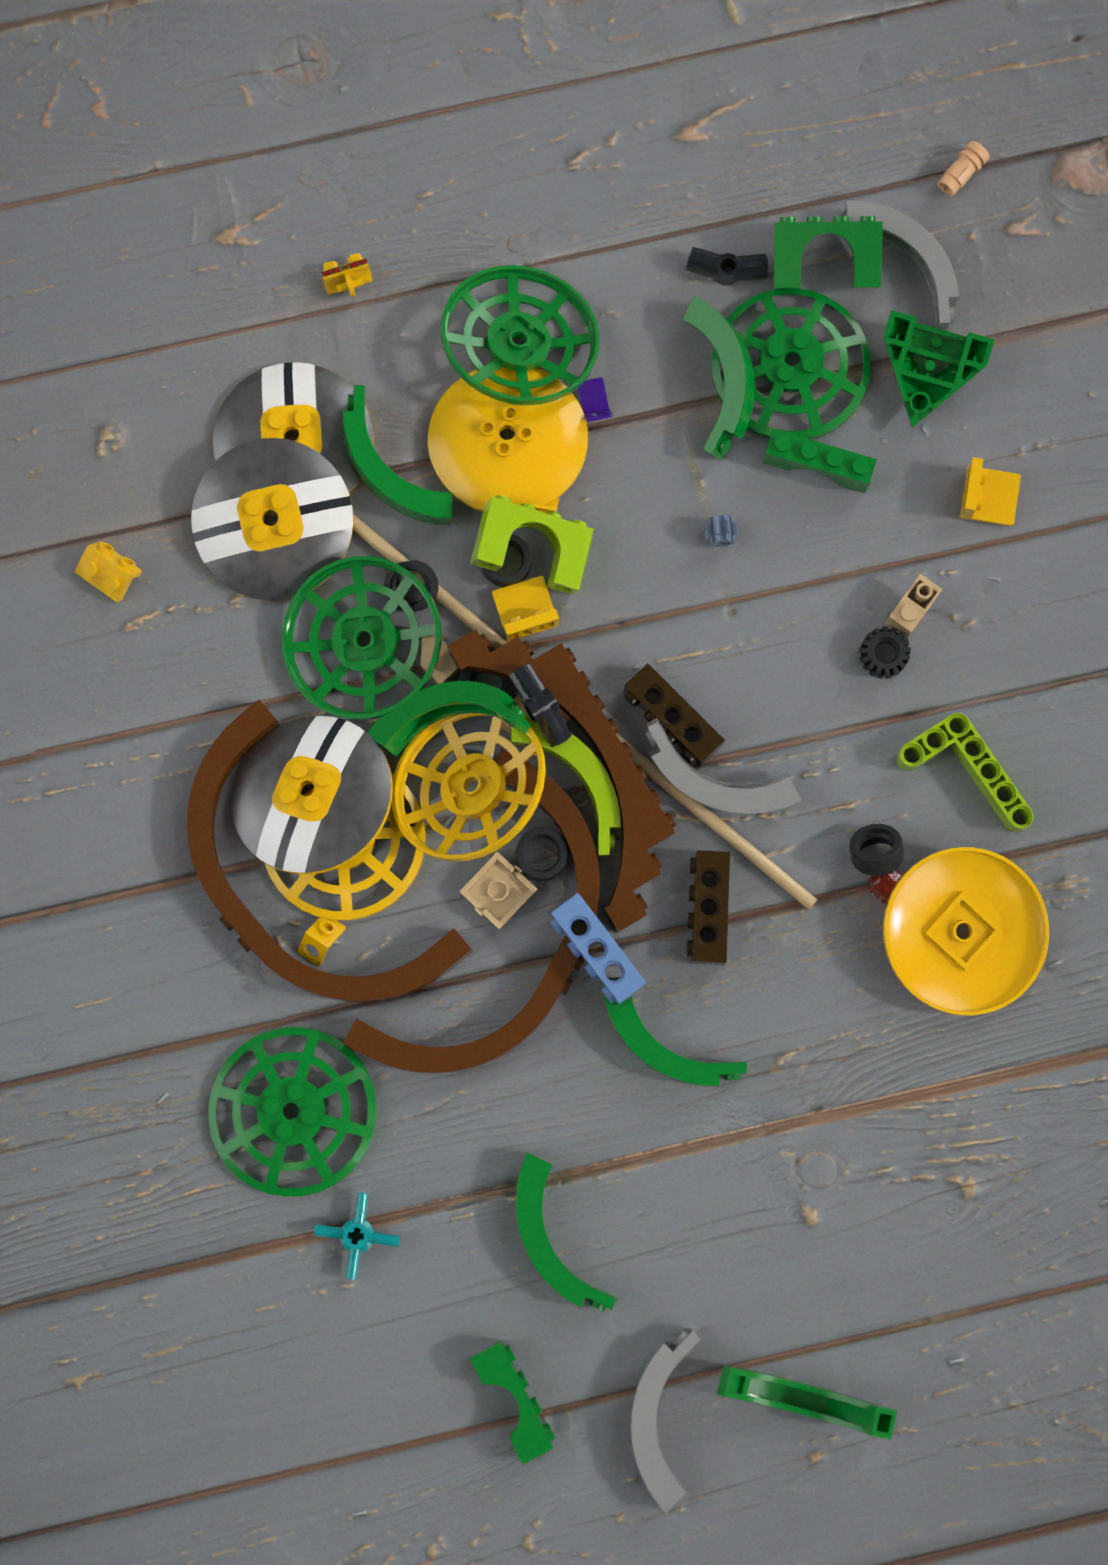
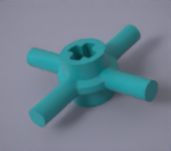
(370, 1236)

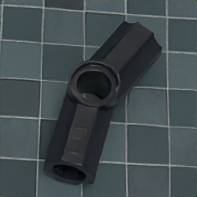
(710, 264)
(540, 705)

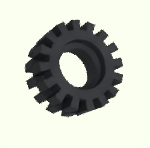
(884, 668)

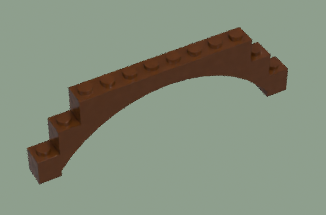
(640, 814)

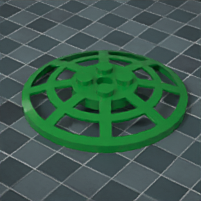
(520, 325)
(811, 362)
(350, 627)
(311, 1112)

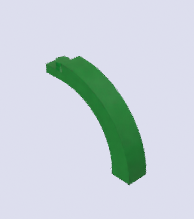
(737, 371)
(393, 490)
(440, 701)
(657, 1057)
(534, 1237)
(807, 1400)

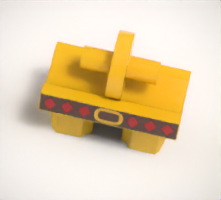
(346, 276)

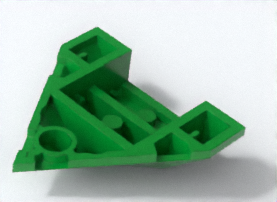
(931, 362)

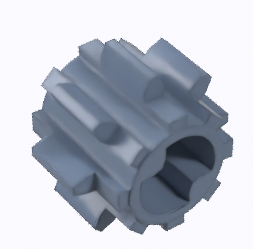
(721, 530)

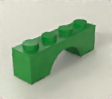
(843, 466)
(496, 1368)

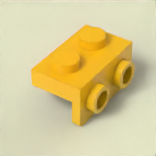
(107, 570)

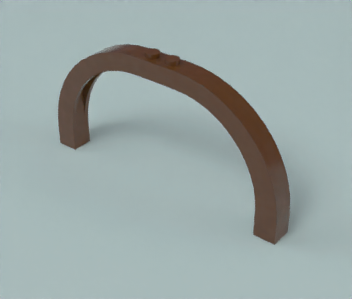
(201, 814)
(554, 982)

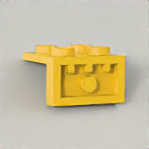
(989, 494)
(525, 608)

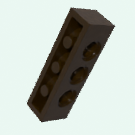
(648, 681)
(717, 864)

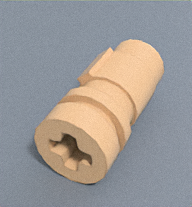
(968, 162)

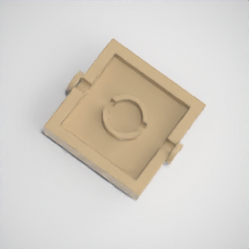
(498, 890)

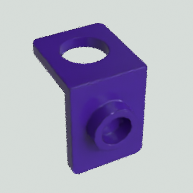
(594, 400)

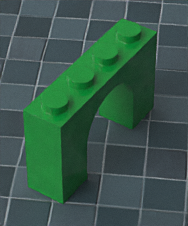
(862, 237)

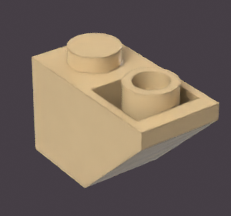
(913, 606)
(445, 669)

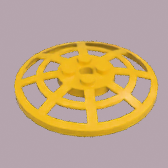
(456, 784)
(345, 889)

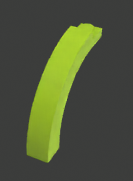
(593, 776)

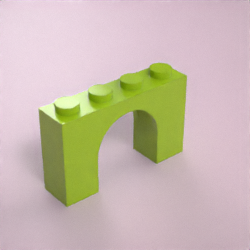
(568, 540)

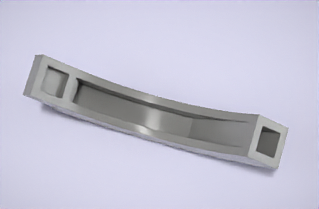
(921, 248)
(724, 796)
(650, 1462)

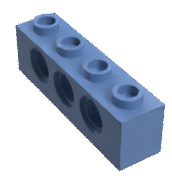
(577, 910)

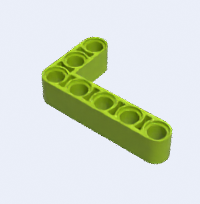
(973, 765)

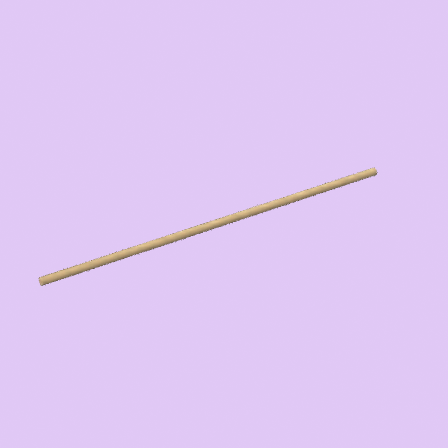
(638, 758)

